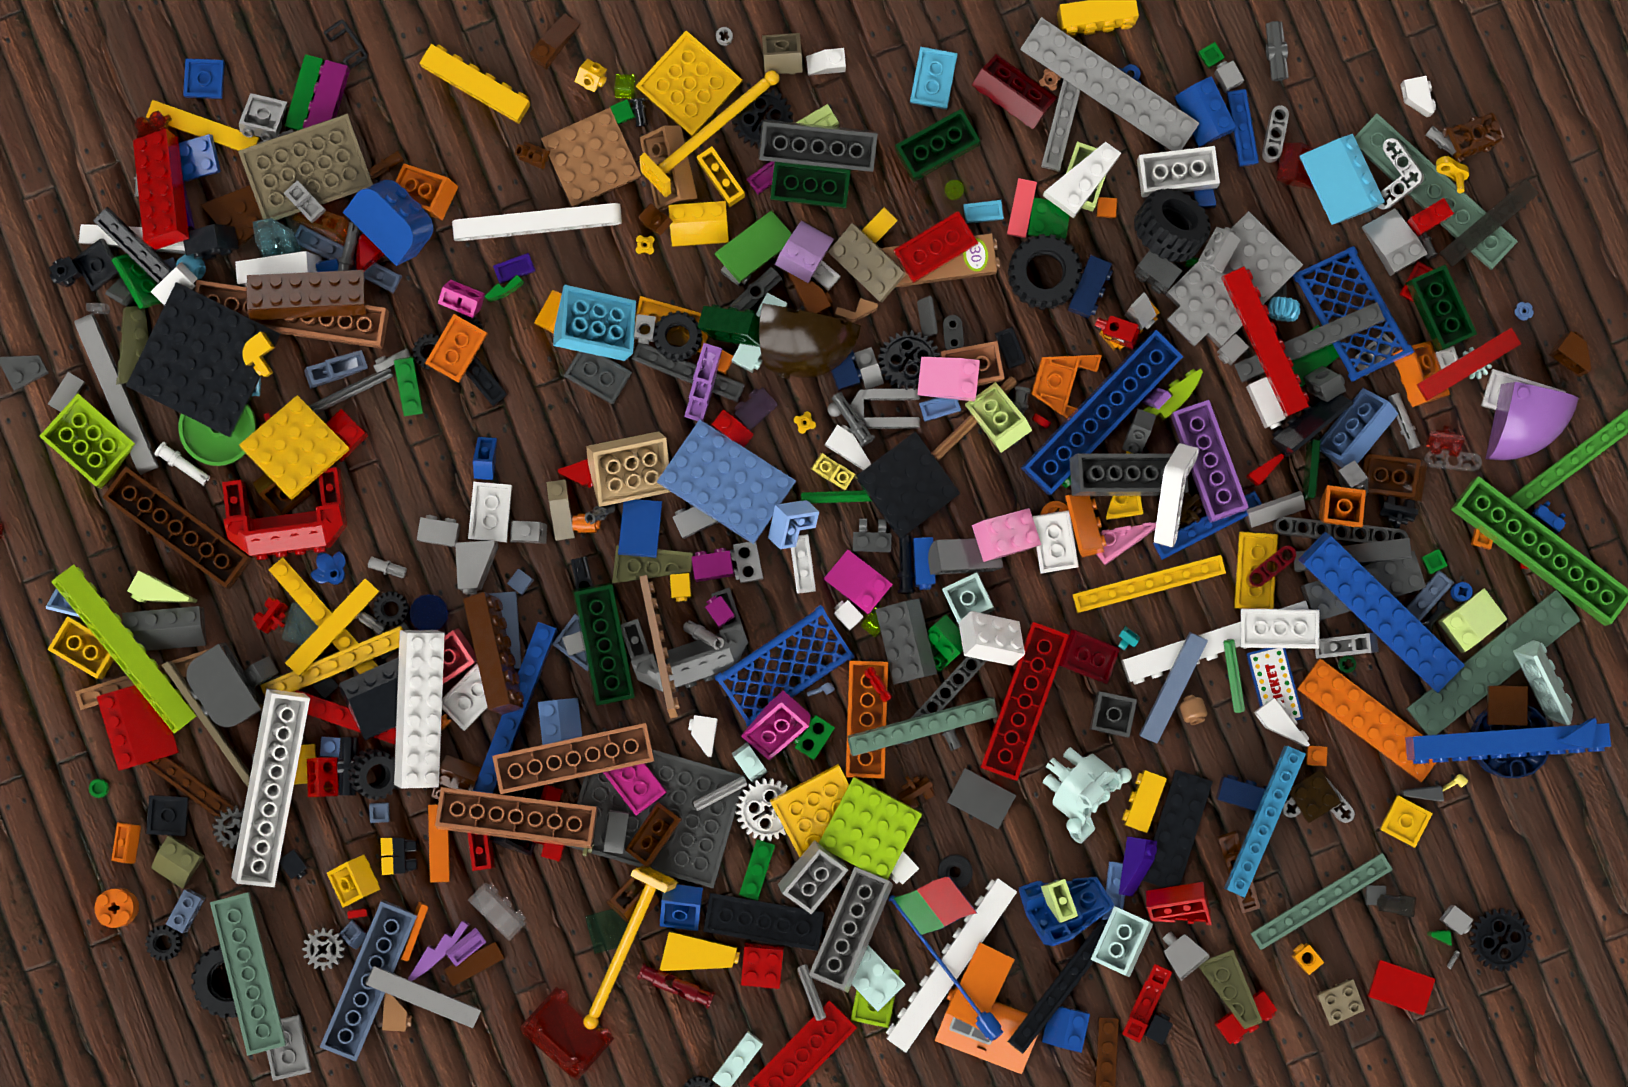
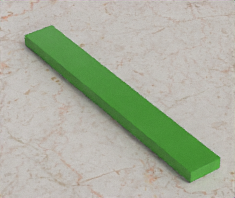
(1571, 462)

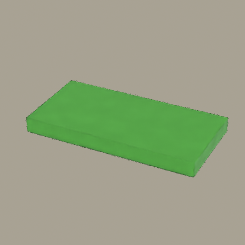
(754, 246)

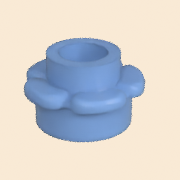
(1519, 311)

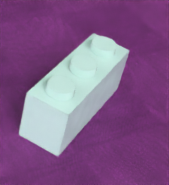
(737, 1060)

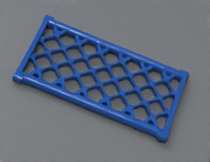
(1352, 252)
(806, 681)

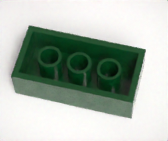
(937, 145)
(810, 185)
(1441, 308)

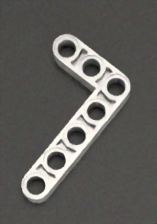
(1172, 493)

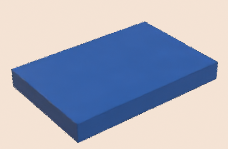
(640, 528)

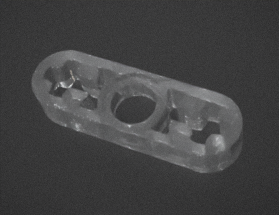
(1466, 467)

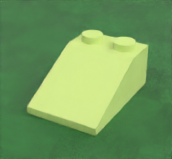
(998, 417)
(148, 588)
(1472, 621)

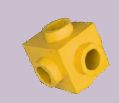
(591, 75)

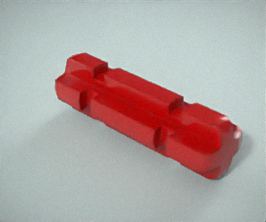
(878, 684)

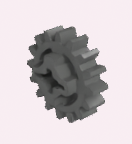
(225, 825)

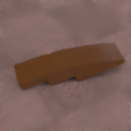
(1230, 849)

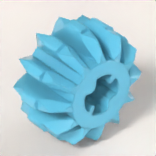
(1283, 309)

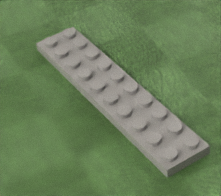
(1109, 86)

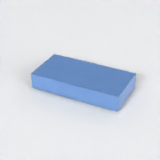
(938, 408)

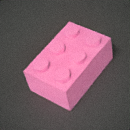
(1006, 535)

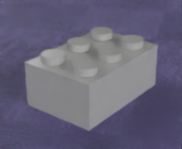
(812, 877)

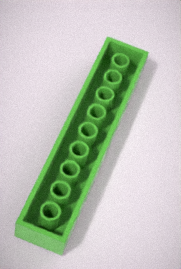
(1541, 551)

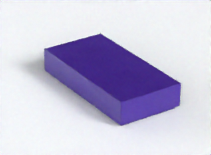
(518, 266)

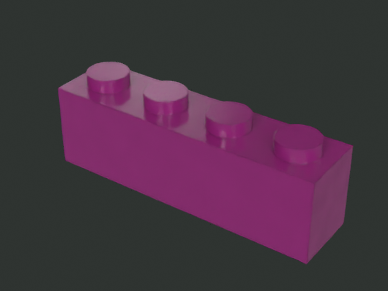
(327, 93)

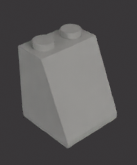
(473, 564)

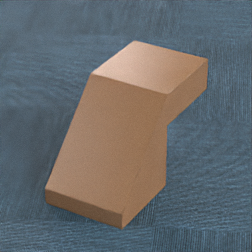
(864, 308)

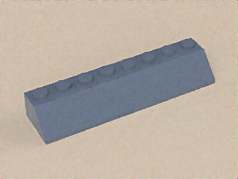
(359, 1001)

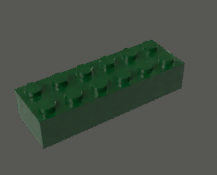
(603, 644)

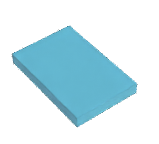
(933, 78)

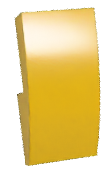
(879, 225)

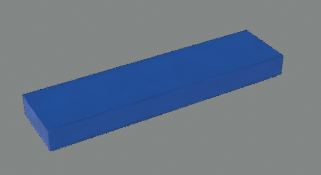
(1243, 132)

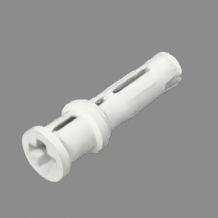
(174, 459)

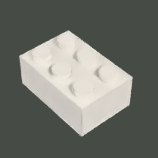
(991, 638)

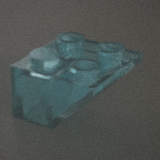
(274, 238)

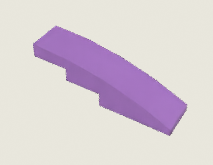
(703, 382)
(434, 955)

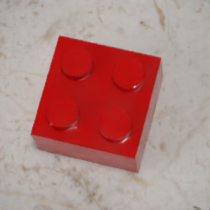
(762, 965)

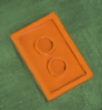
(456, 348)

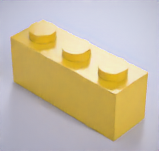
(720, 176)
(1144, 801)

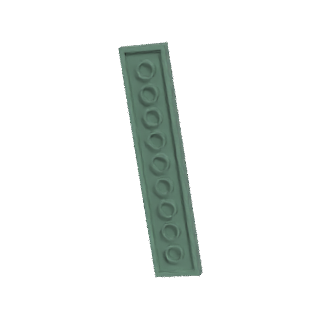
(1432, 189)
(1492, 664)

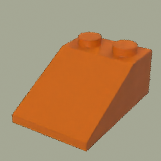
(428, 189)

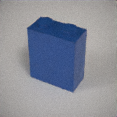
(921, 566)

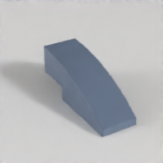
(335, 369)

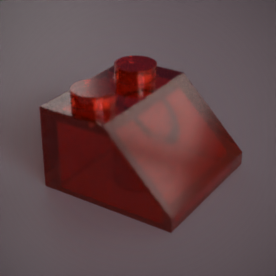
(1291, 169)

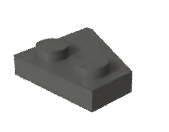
(23, 370)

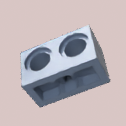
(185, 910)

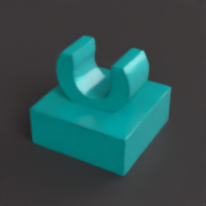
(1128, 637)

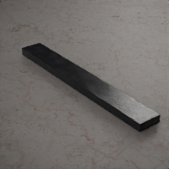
(1057, 992)

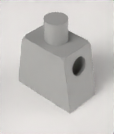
(528, 532)
(1183, 954)

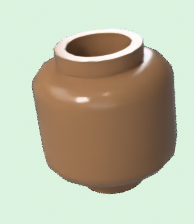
(1193, 710)

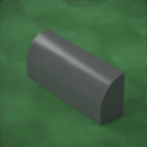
(959, 556)

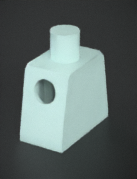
(749, 762)

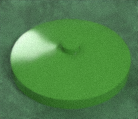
(212, 446)

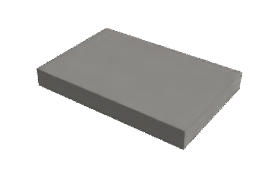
(294, 1057)

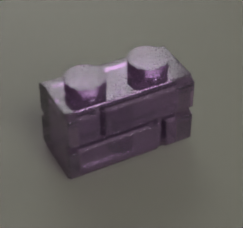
(755, 409)

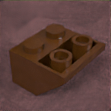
(456, 775)
(627, 897)

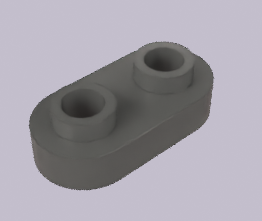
(953, 333)

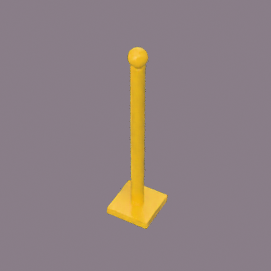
(657, 174)
(653, 880)

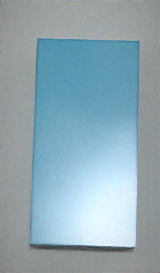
(983, 211)

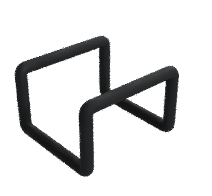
(347, 29)

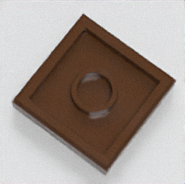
(1507, 705)

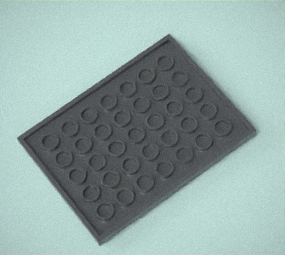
(699, 839)

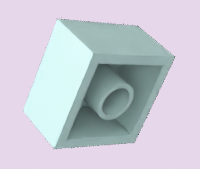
(968, 596)

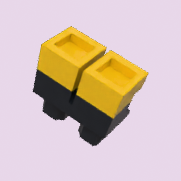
(399, 847)

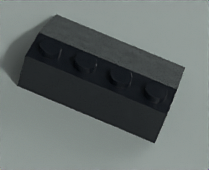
(1308, 424)
(373, 698)

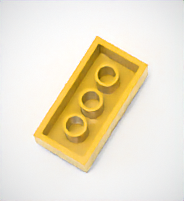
(1096, 15)

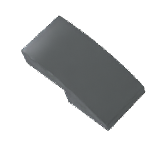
(616, 831)

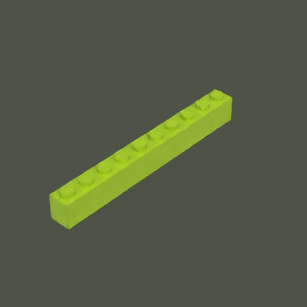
(123, 648)

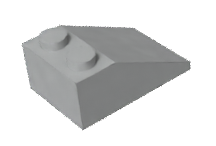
(1394, 241)

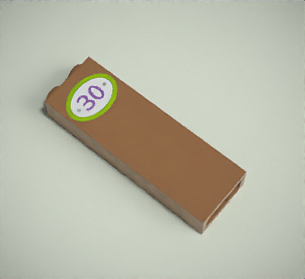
(972, 263)

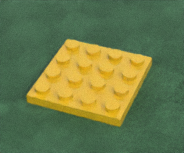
(689, 83)
(294, 447)
(810, 807)

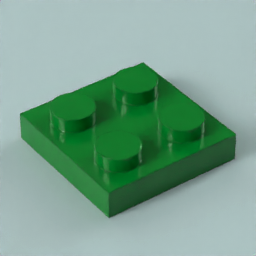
(1047, 219)

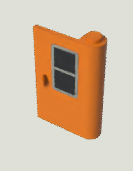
(968, 1038)

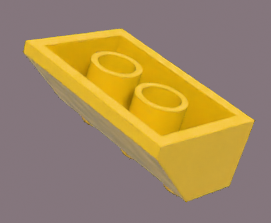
(698, 223)

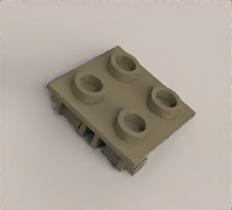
(1341, 1001)

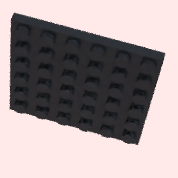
(198, 361)

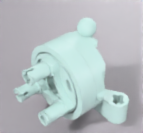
(1083, 789)

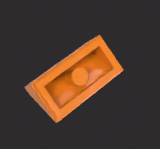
(126, 843)

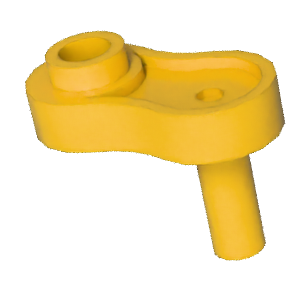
(1454, 170)

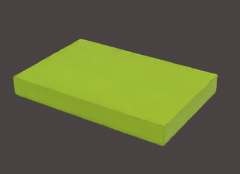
(866, 1013)

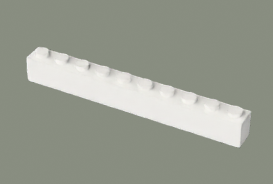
(1163, 658)
(955, 958)

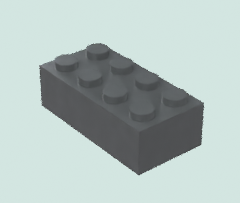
(906, 641)

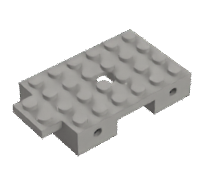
(1202, 297)

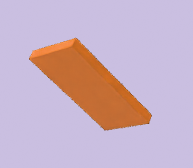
(981, 982)

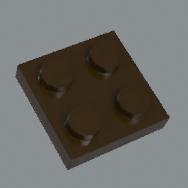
(1314, 796)

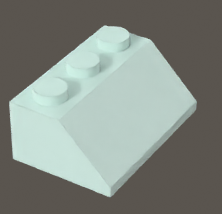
(1121, 941)

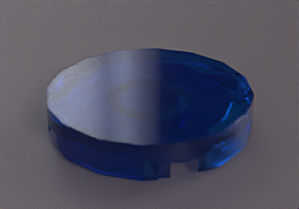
(429, 612)

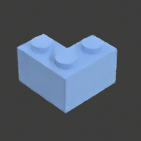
(789, 520)

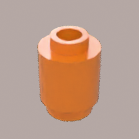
(581, 526)

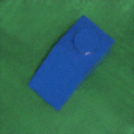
(485, 458)

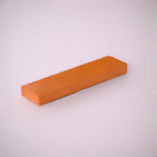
(438, 849)

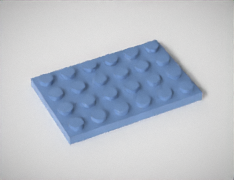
(726, 481)

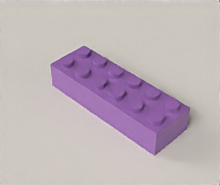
(1213, 469)

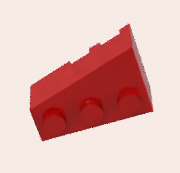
(1179, 903)

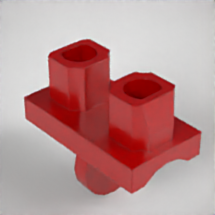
(273, 617)

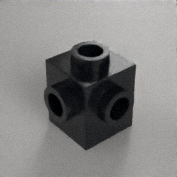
(64, 272)

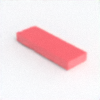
(1021, 208)

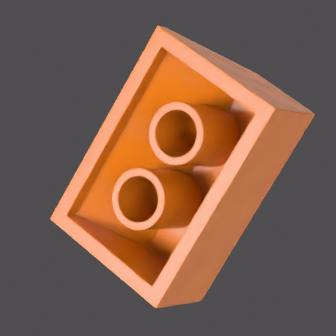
(1417, 368)
(1086, 525)

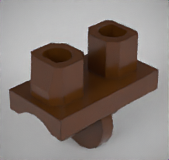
(532, 154)
(914, 788)

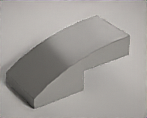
(304, 201)

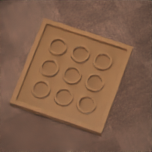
(591, 157)

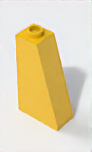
(691, 953)

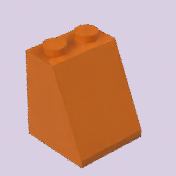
(1342, 506)

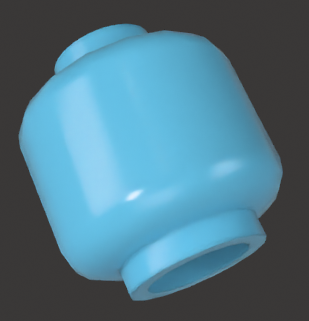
(196, 266)

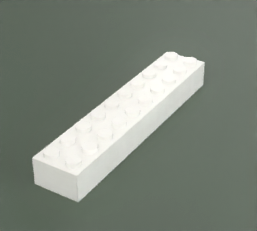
(270, 788)

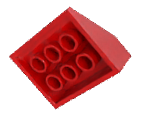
(135, 728)

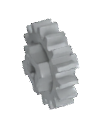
(317, 943)

